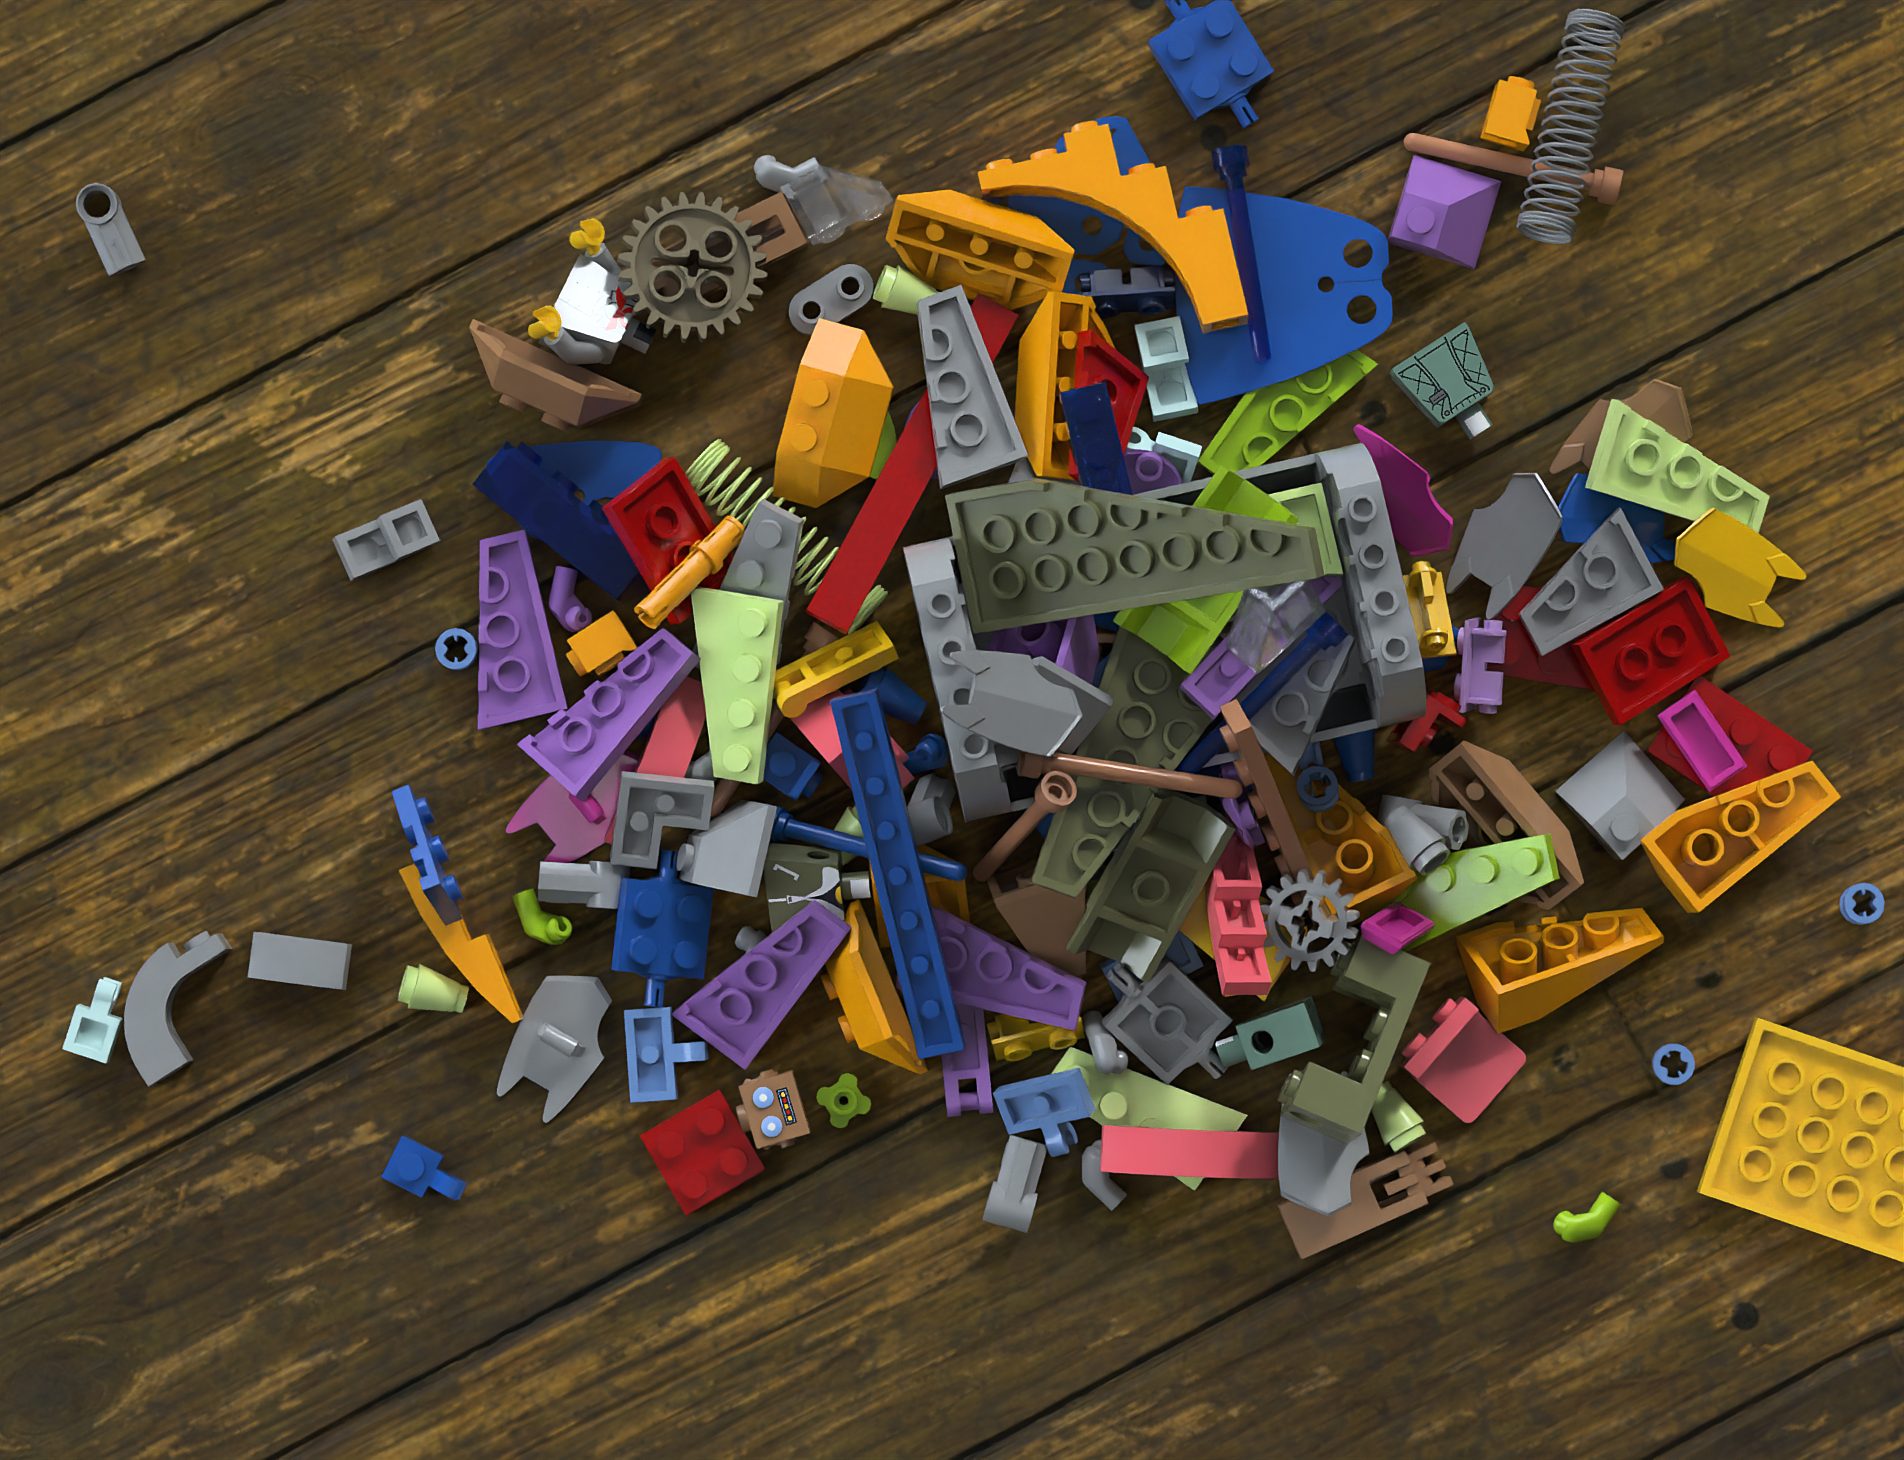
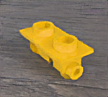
(1429, 611)
(1017, 1039)

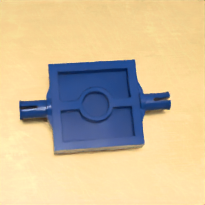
(1211, 59)
(662, 928)

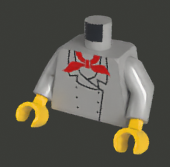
(590, 310)

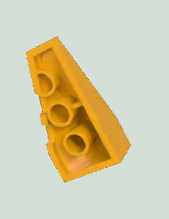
(1723, 838)
(1538, 968)

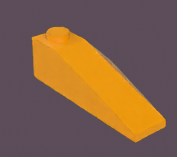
(1345, 845)

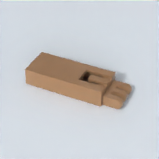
(770, 219)
(1315, 1231)

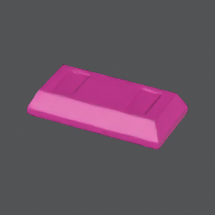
(1702, 740)
(1395, 927)

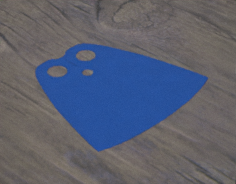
(1304, 325)

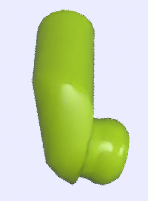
(538, 923)
(1586, 1225)

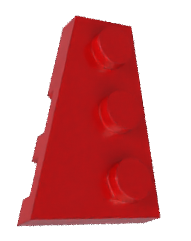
(1125, 383)

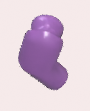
(565, 604)

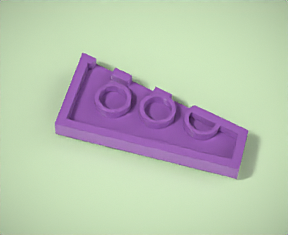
(516, 648)
(598, 729)
(1005, 978)
(759, 989)

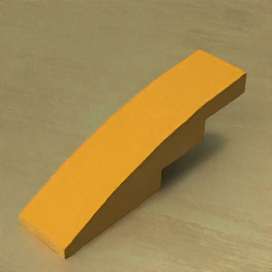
(474, 958)

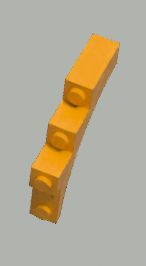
(1089, 175)

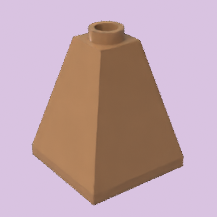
(1039, 916)

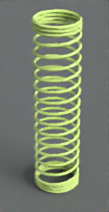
(698, 474)

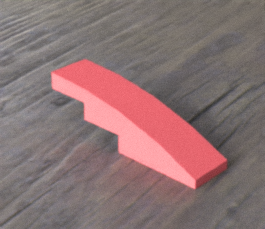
(1237, 921)

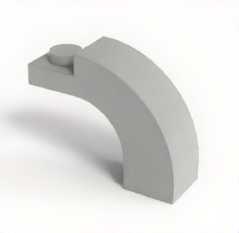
(149, 1004)

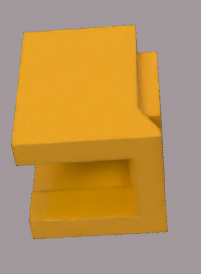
(1511, 113)
(600, 646)

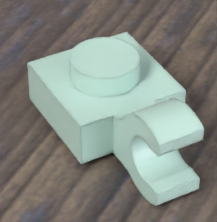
(1178, 451)
(94, 1027)

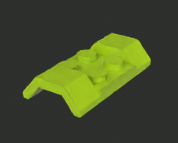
(1190, 626)

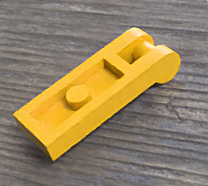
(832, 668)

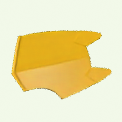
(1733, 566)

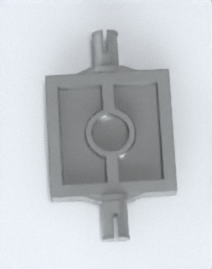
(1167, 1021)

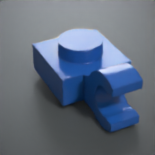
(417, 1169)

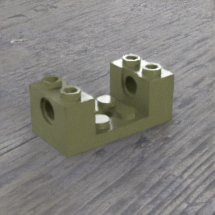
(1342, 1104)

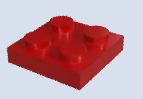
(702, 1152)

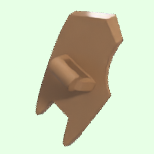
(1655, 402)

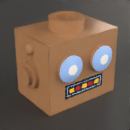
(772, 1109)

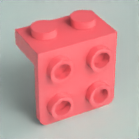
(1462, 1059)

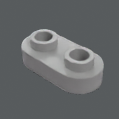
(831, 299)

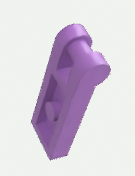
(968, 1064)

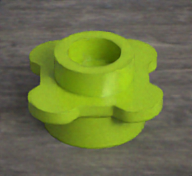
(841, 1113)

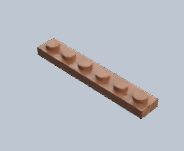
(1265, 798)

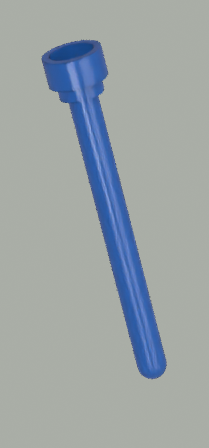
(786, 827)

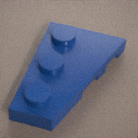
(428, 855)

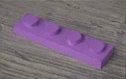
(1224, 675)

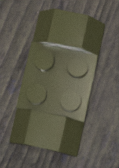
(1152, 882)

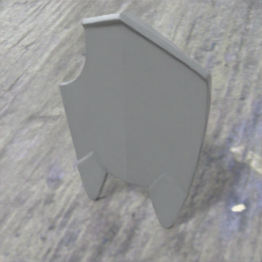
(1507, 540)
(1014, 703)
(558, 1039)
(1316, 1167)

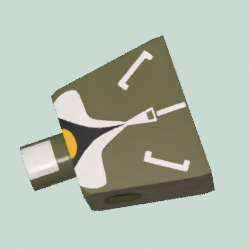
(806, 873)

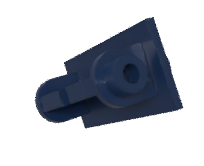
(1149, 291)

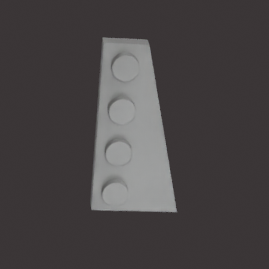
(966, 401)
(766, 558)

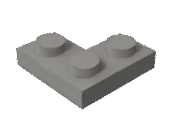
(652, 802)

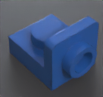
(791, 768)

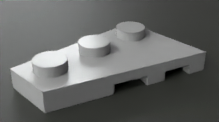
(1591, 587)
(1294, 712)

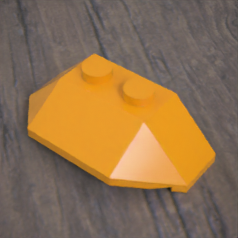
(978, 245)
(1047, 369)
(832, 417)
(869, 996)

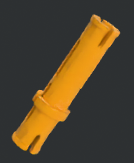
(702, 560)

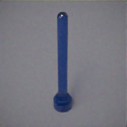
(1231, 166)
(1321, 635)

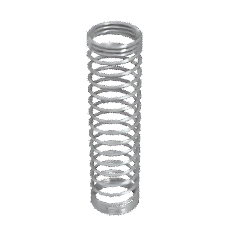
(1556, 218)

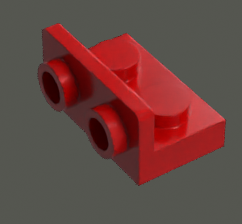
(1419, 732)

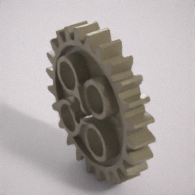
(696, 226)

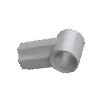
(110, 233)
(930, 809)
(1447, 822)
(582, 883)
(1013, 1194)

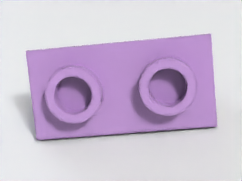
(1478, 647)

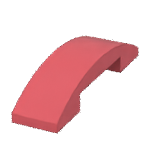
(672, 736)
(1189, 1152)

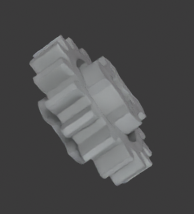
(1329, 925)

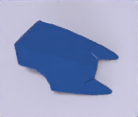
(1587, 510)

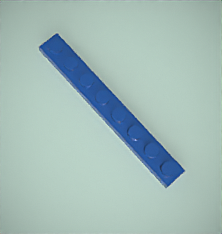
(898, 873)

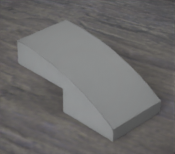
(386, 540)
(299, 960)

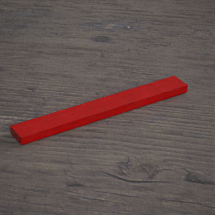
(893, 496)

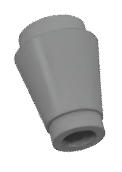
(1417, 841)

